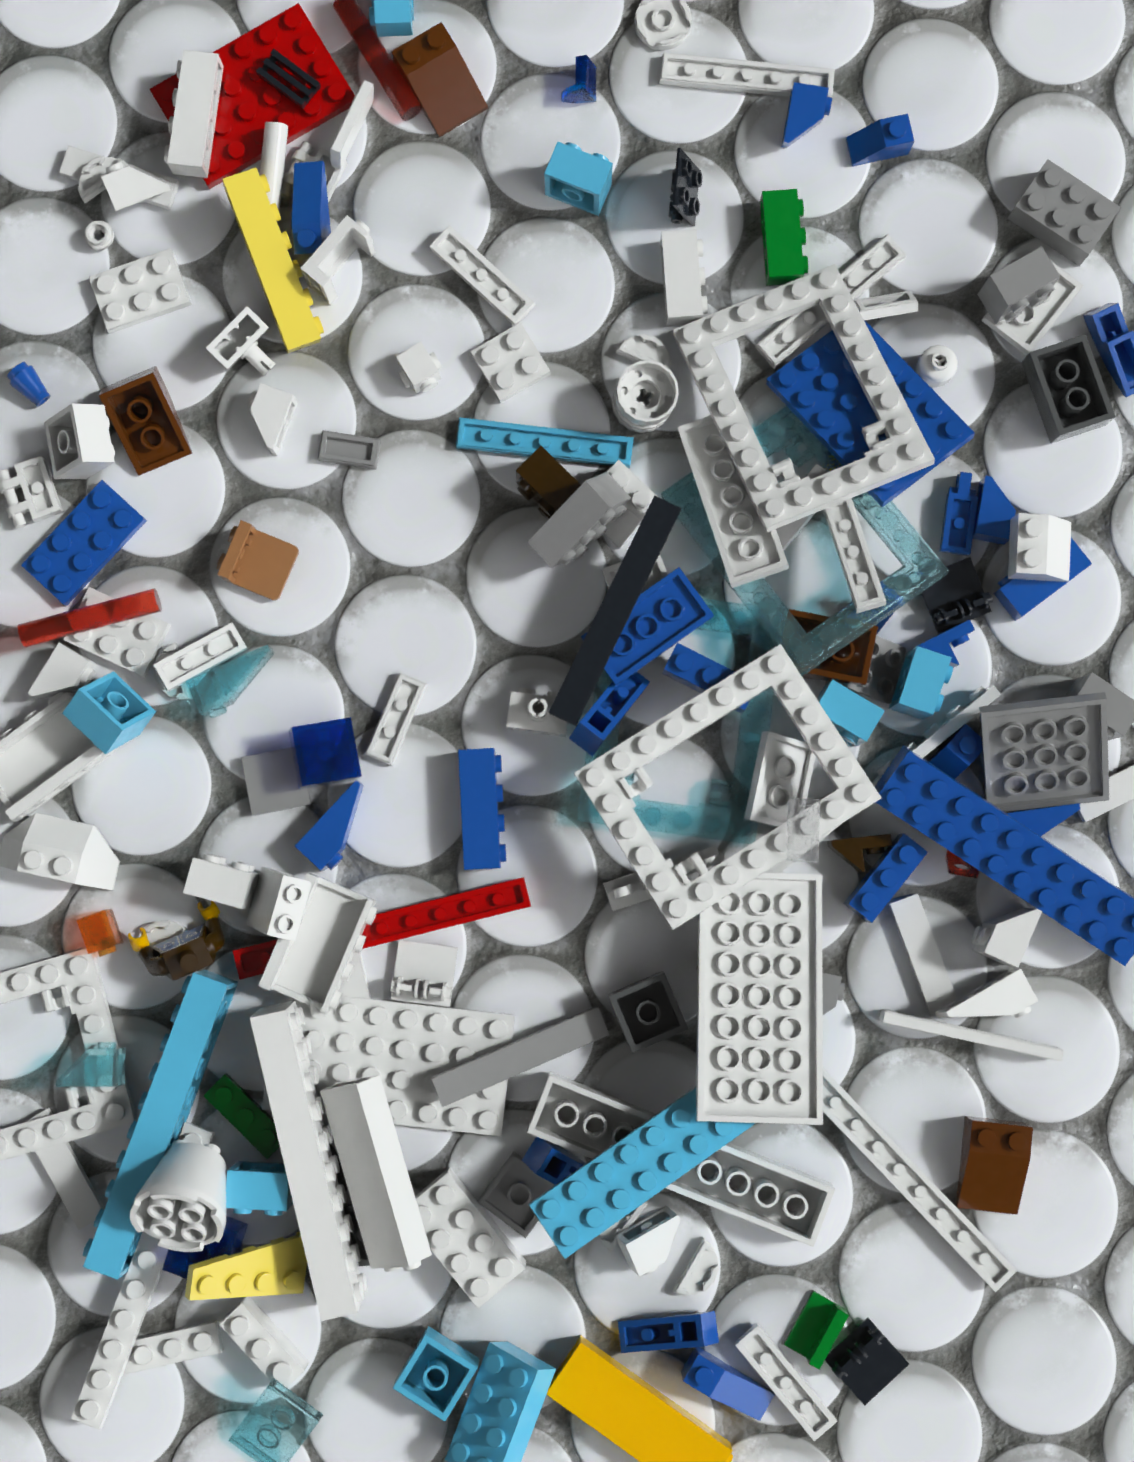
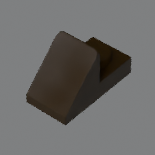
(851, 848)

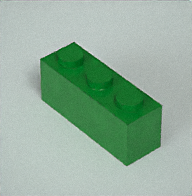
(782, 236)

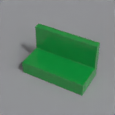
(816, 1329)

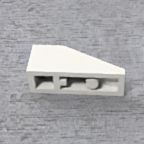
(1001, 996)

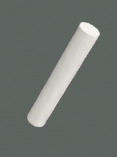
(274, 159)

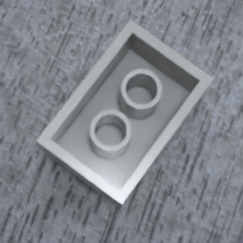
(1064, 212)
(580, 520)

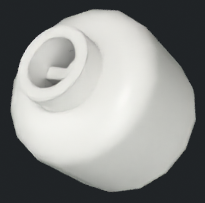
(937, 365)

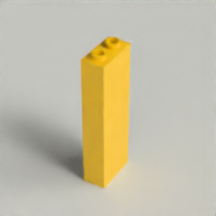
(632, 1410)

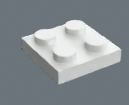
(510, 362)

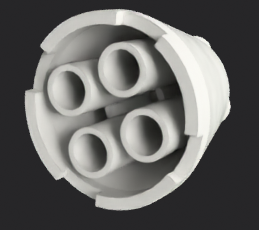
(184, 1198)

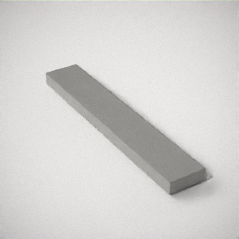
(519, 1056)

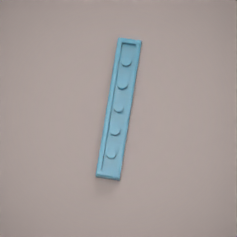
(559, 443)

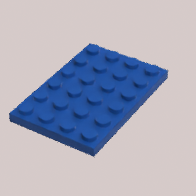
(835, 409)

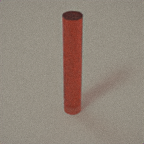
(378, 58)
(89, 617)

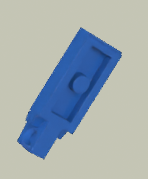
(959, 517)

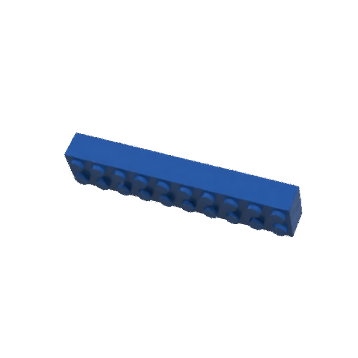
(1009, 853)

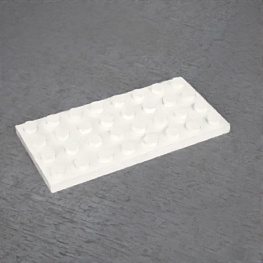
(761, 1004)
(406, 1048)

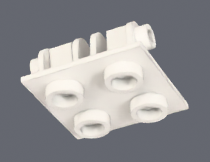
(424, 973)

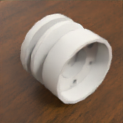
(650, 381)

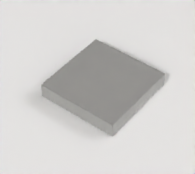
(273, 782)
(512, 1192)

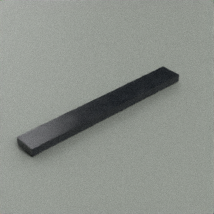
(615, 611)

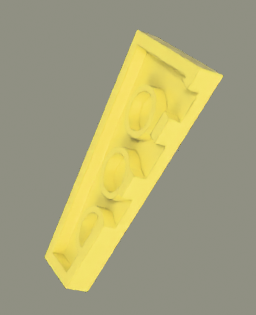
(255, 1271)

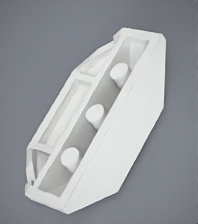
(60, 851)

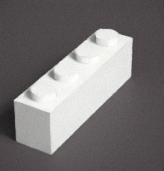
(194, 113)

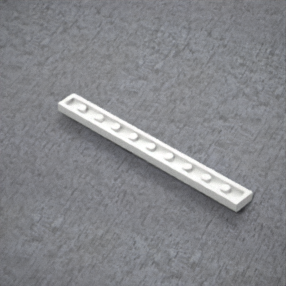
(933, 737)
(915, 1185)
(126, 1317)

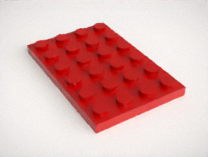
(250, 101)

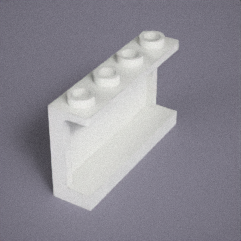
(43, 758)
(324, 946)

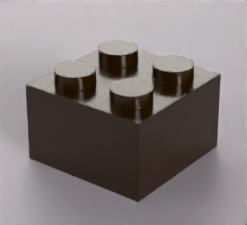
(545, 482)

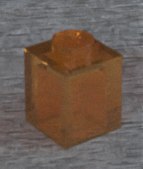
(100, 932)

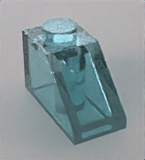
(96, 1068)

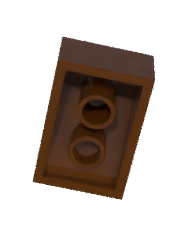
(439, 79)
(145, 420)
(847, 665)
(993, 1164)

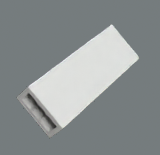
(376, 1174)

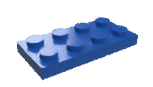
(84, 543)
(658, 621)

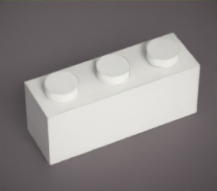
(682, 276)
(264, 1342)

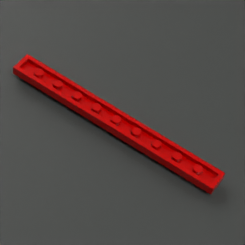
(413, 920)

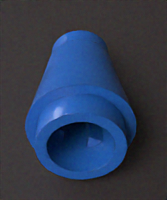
(28, 383)

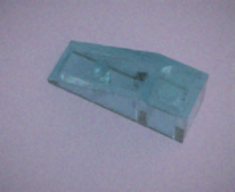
(224, 684)

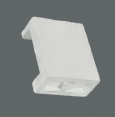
(333, 254)
(278, 904)

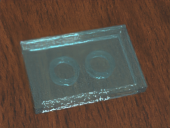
(275, 1425)

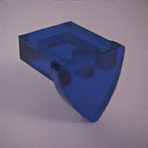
(585, 83)

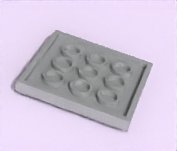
(1045, 752)

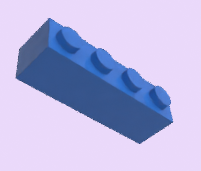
(480, 808)

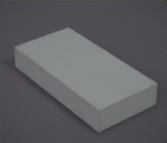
(349, 449)

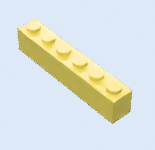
(271, 259)

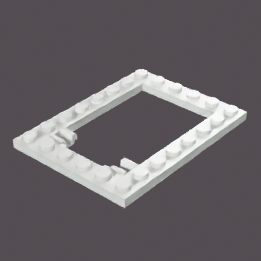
(796, 498)
(613, 796)
(84, 993)

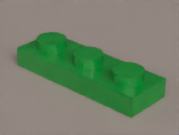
(244, 1114)

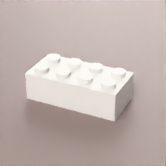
(467, 1239)

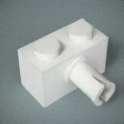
(240, 341)
(531, 713)

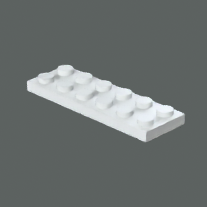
(738, 531)

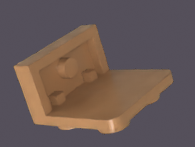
(257, 561)

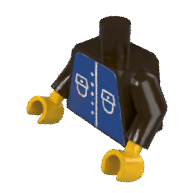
(185, 951)

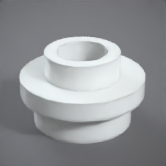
(99, 227)

